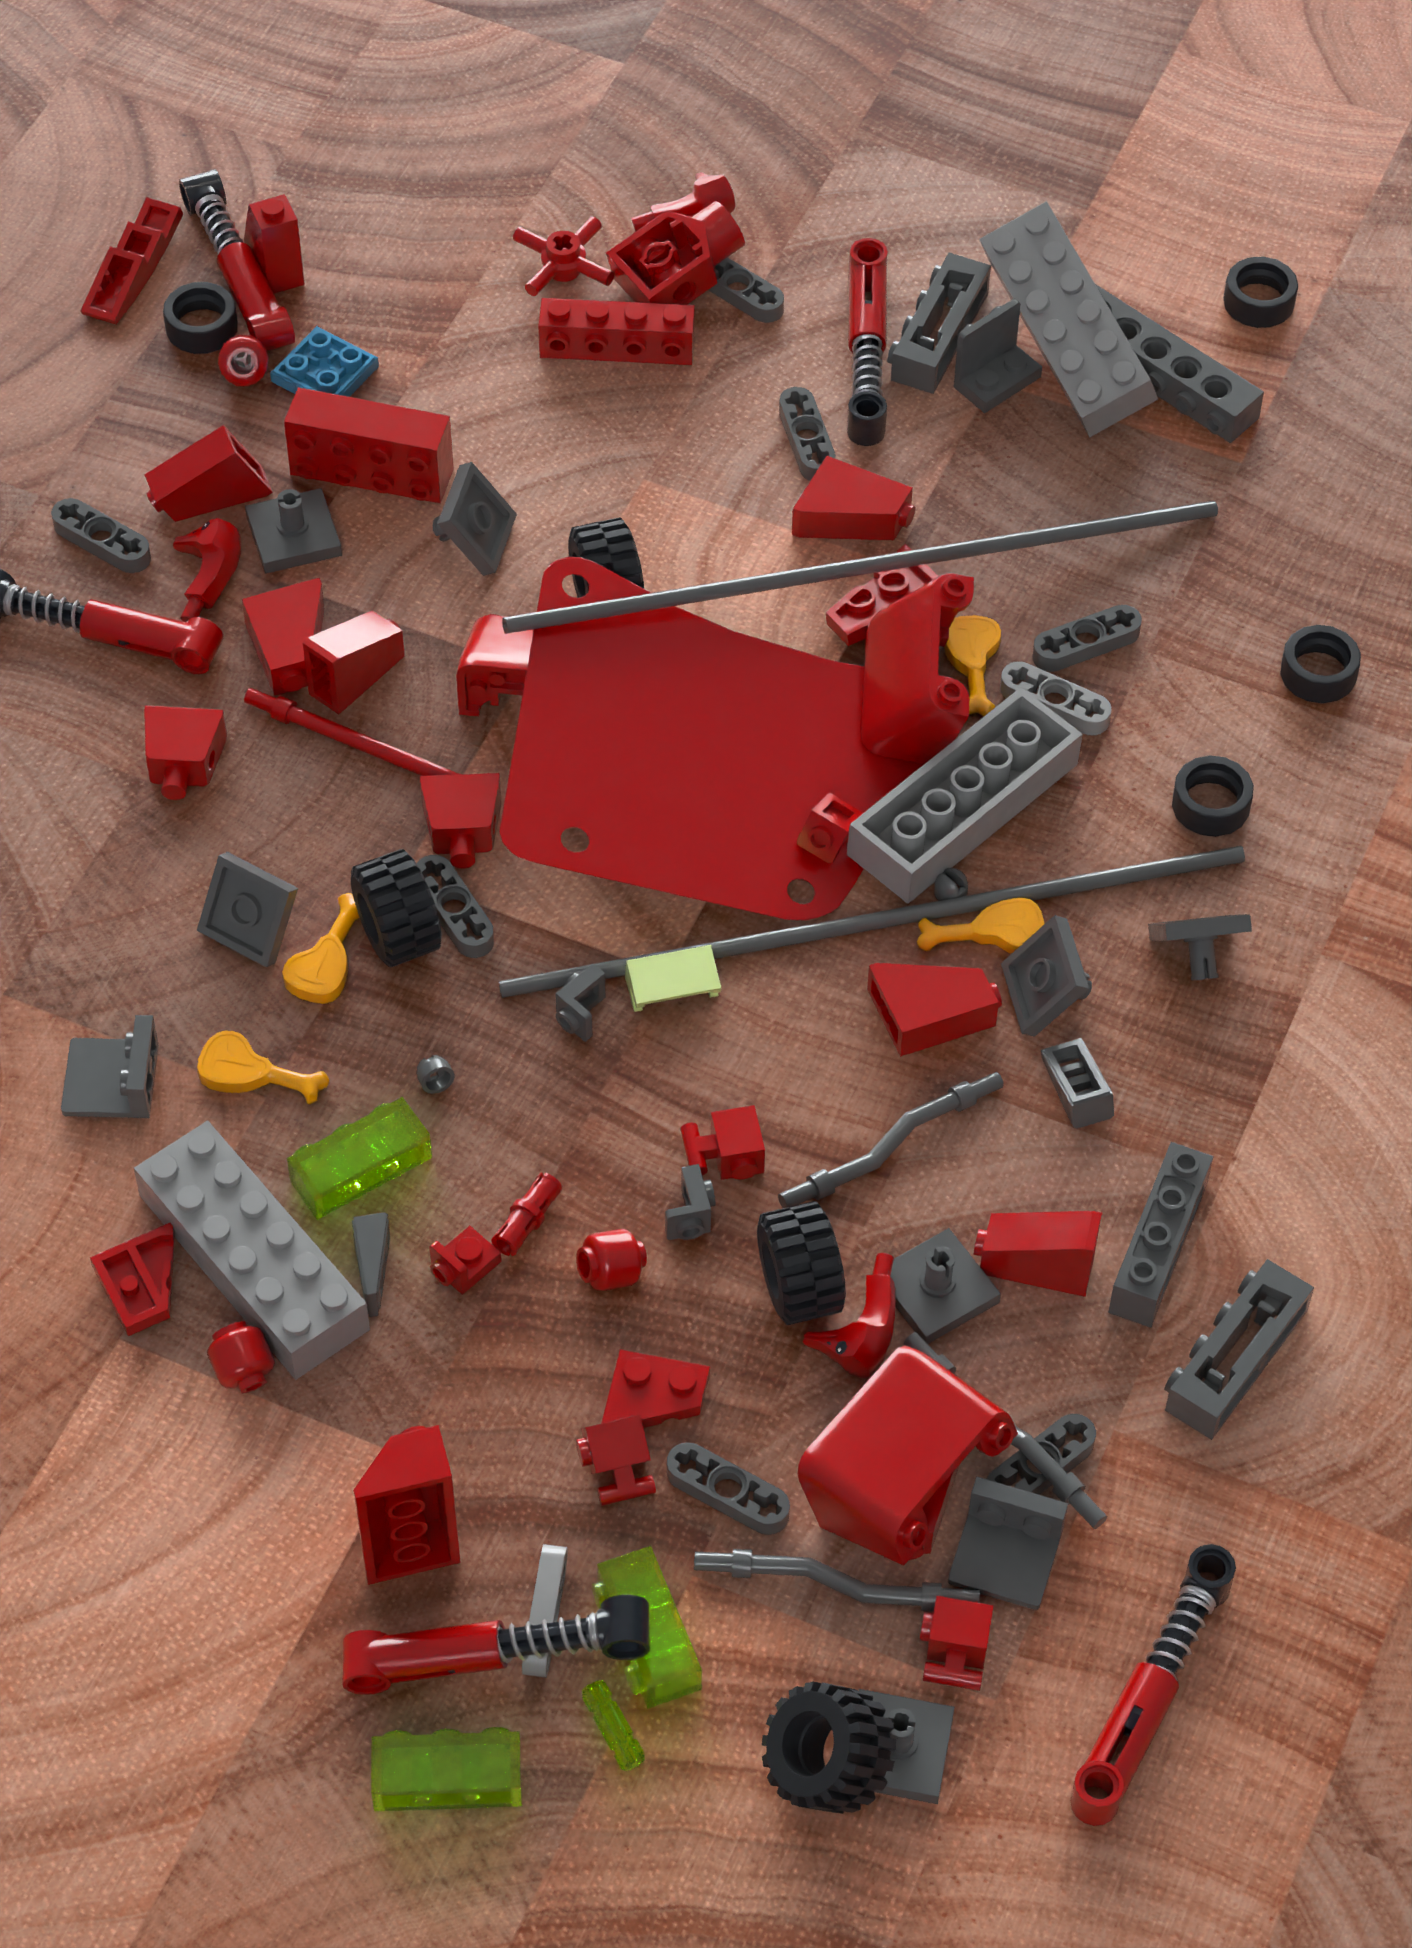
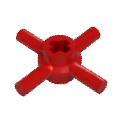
(563, 256)

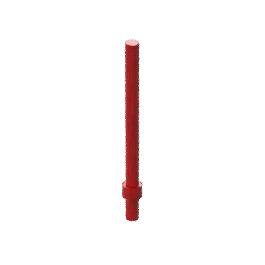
(286, 711)

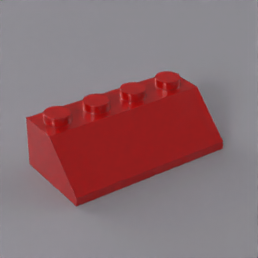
(407, 1507)

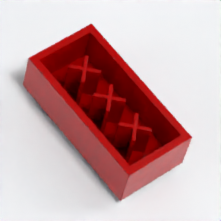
(369, 445)

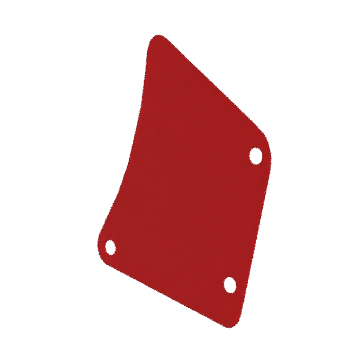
(685, 754)

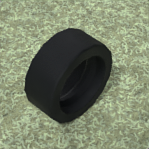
(1265, 272)
(200, 297)
(1319, 687)
(1215, 771)

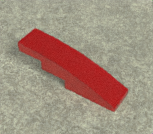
(132, 261)

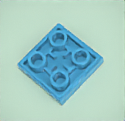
(324, 365)

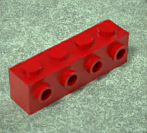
(616, 331)

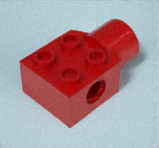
(675, 255)

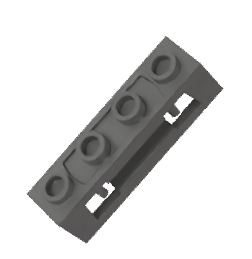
(913, 357)
(1160, 1234)
(1204, 1403)

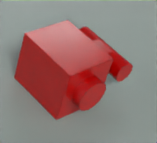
(733, 1142)
(616, 1448)
(958, 1638)

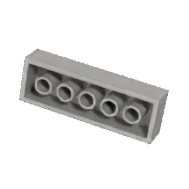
(1069, 319)
(964, 794)
(252, 1249)

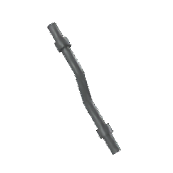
(824, 1182)
(1066, 1486)
(744, 1563)

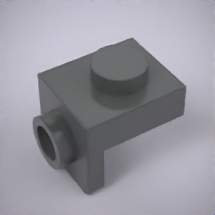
(577, 998)
(694, 1217)

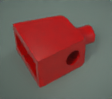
(182, 747)
(461, 814)

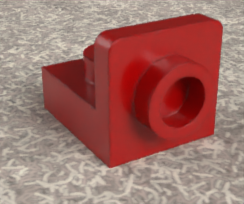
(827, 827)
(463, 1260)

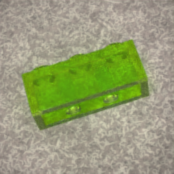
(359, 1157)
(671, 1665)
(446, 1770)

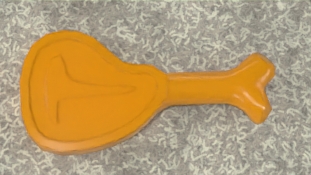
(968, 648)
(1000, 924)
(322, 971)
(233, 1067)

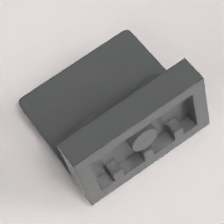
(990, 362)
(112, 1074)
(1008, 1543)

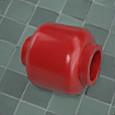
(247, 374)
(611, 1259)
(240, 1357)

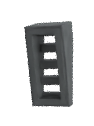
(1084, 1106)
(371, 1244)

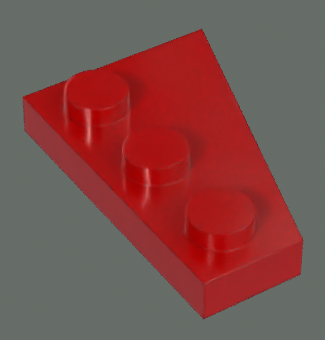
(853, 613)

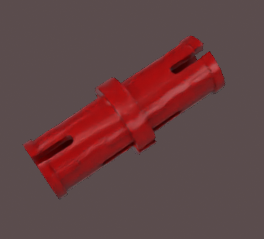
(527, 1214)

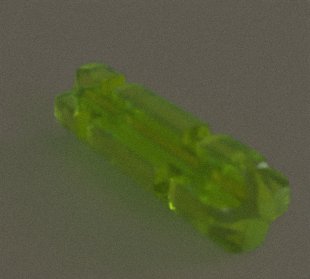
(613, 1725)

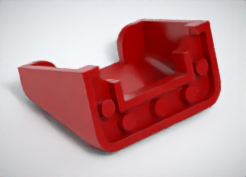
(491, 664)
(906, 704)
(896, 1450)

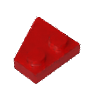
(139, 1278)
(655, 1389)

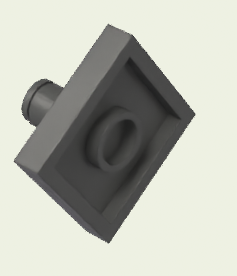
(476, 519)
(293, 530)
(247, 909)
(1200, 938)
(1045, 976)
(940, 1286)
(921, 1746)

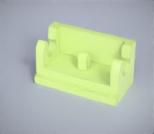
(672, 976)

